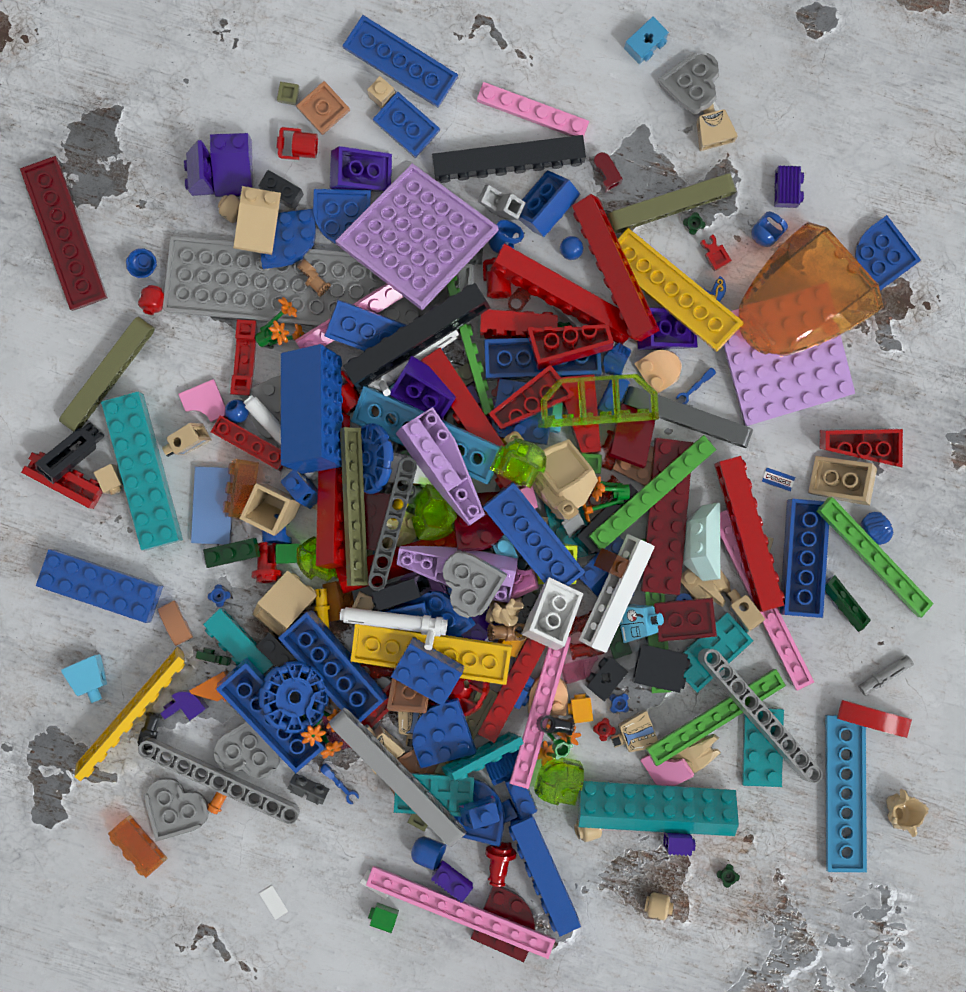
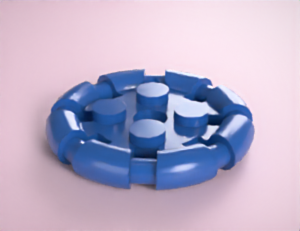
(374, 456)
(282, 701)

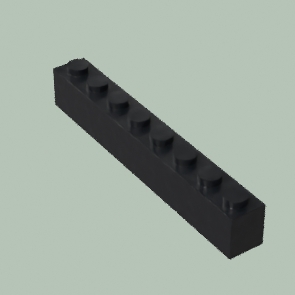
(509, 158)
(416, 336)

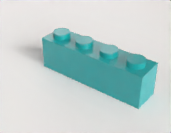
(236, 640)

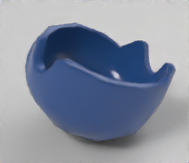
(141, 263)

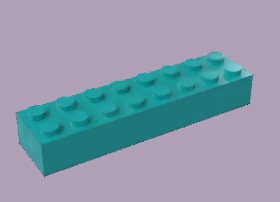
(142, 471)
(658, 808)

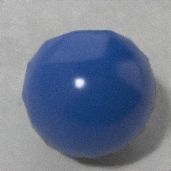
(571, 248)
(236, 411)

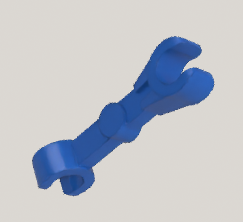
(708, 375)
(328, 772)

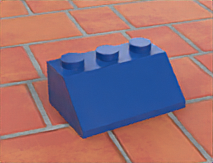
(547, 202)
(594, 577)

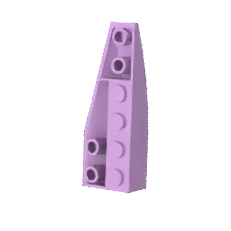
(442, 463)
(431, 560)

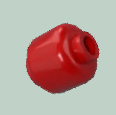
(151, 299)

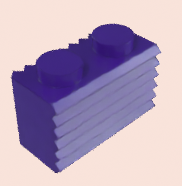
(788, 186)
(678, 843)
(452, 881)

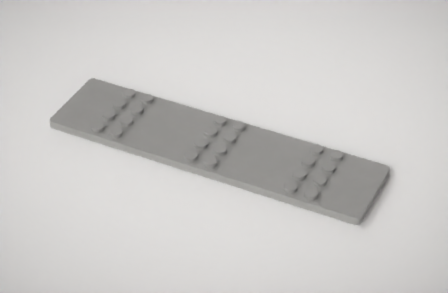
(228, 282)

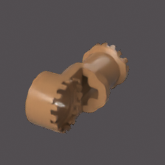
(313, 280)
(504, 632)

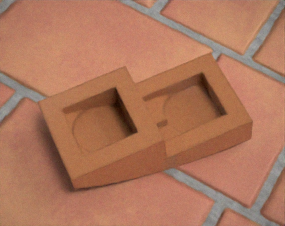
(175, 623)

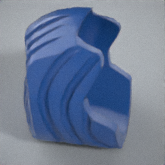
(616, 359)
(877, 527)

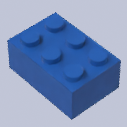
(427, 671)

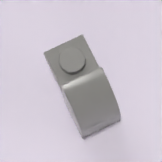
(501, 204)

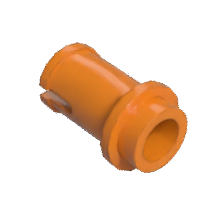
(216, 803)

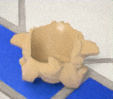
(504, 612)
(906, 812)

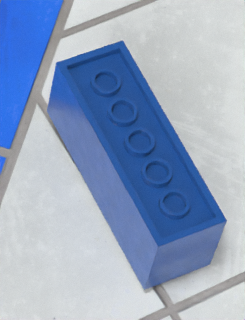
(311, 409)

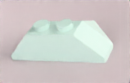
(703, 542)

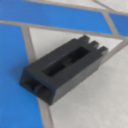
(63, 459)

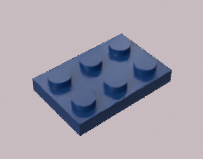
(406, 124)

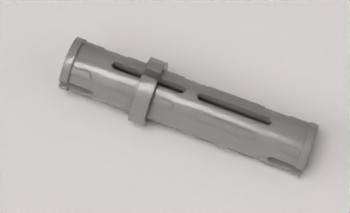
(879, 679)

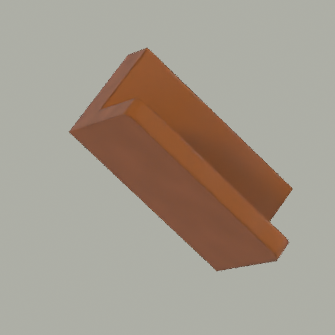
(337, 599)

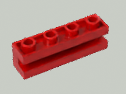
(248, 442)
(70, 485)

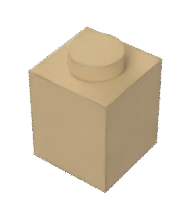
(380, 92)
(109, 479)

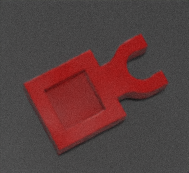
(716, 254)

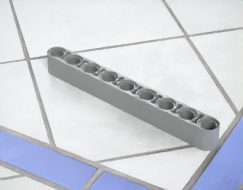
(768, 719)
(397, 777)
(209, 780)

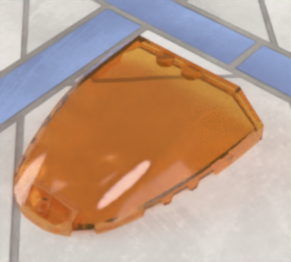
(807, 294)

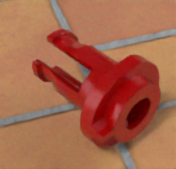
(266, 565)
(499, 862)

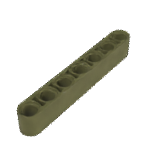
(672, 203)
(107, 374)

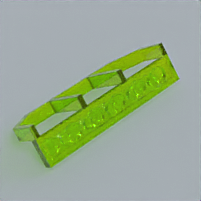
(606, 416)

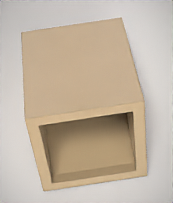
(266, 502)
(284, 603)

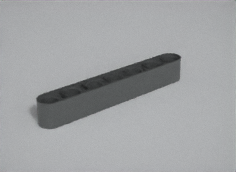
(691, 418)
(393, 533)

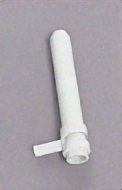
(388, 379)
(269, 422)
(426, 625)

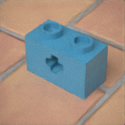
(651, 31)

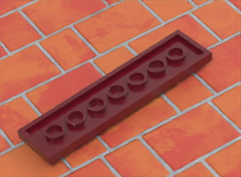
(63, 233)
(666, 525)

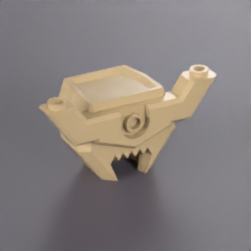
(566, 478)

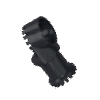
(556, 725)
(150, 728)

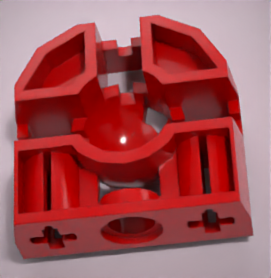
(463, 694)

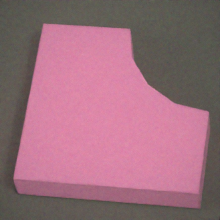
(205, 399)
(524, 583)
(669, 772)

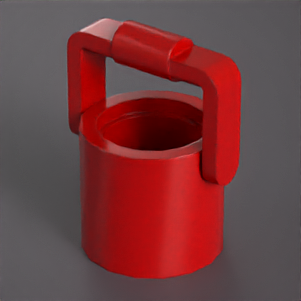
(303, 144)
(497, 286)
(349, 394)

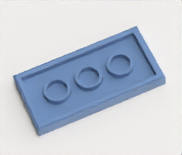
(208, 518)

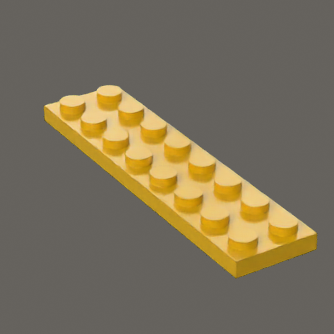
(679, 293)
(385, 646)
(135, 708)

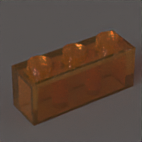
(242, 481)
(137, 846)

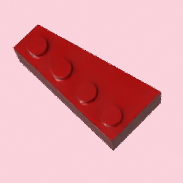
(512, 324)
(568, 343)
(527, 400)
(586, 436)
(869, 444)

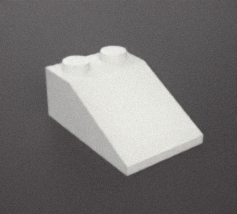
(553, 614)

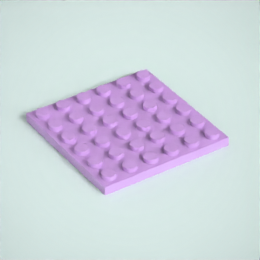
(417, 236)
(785, 384)

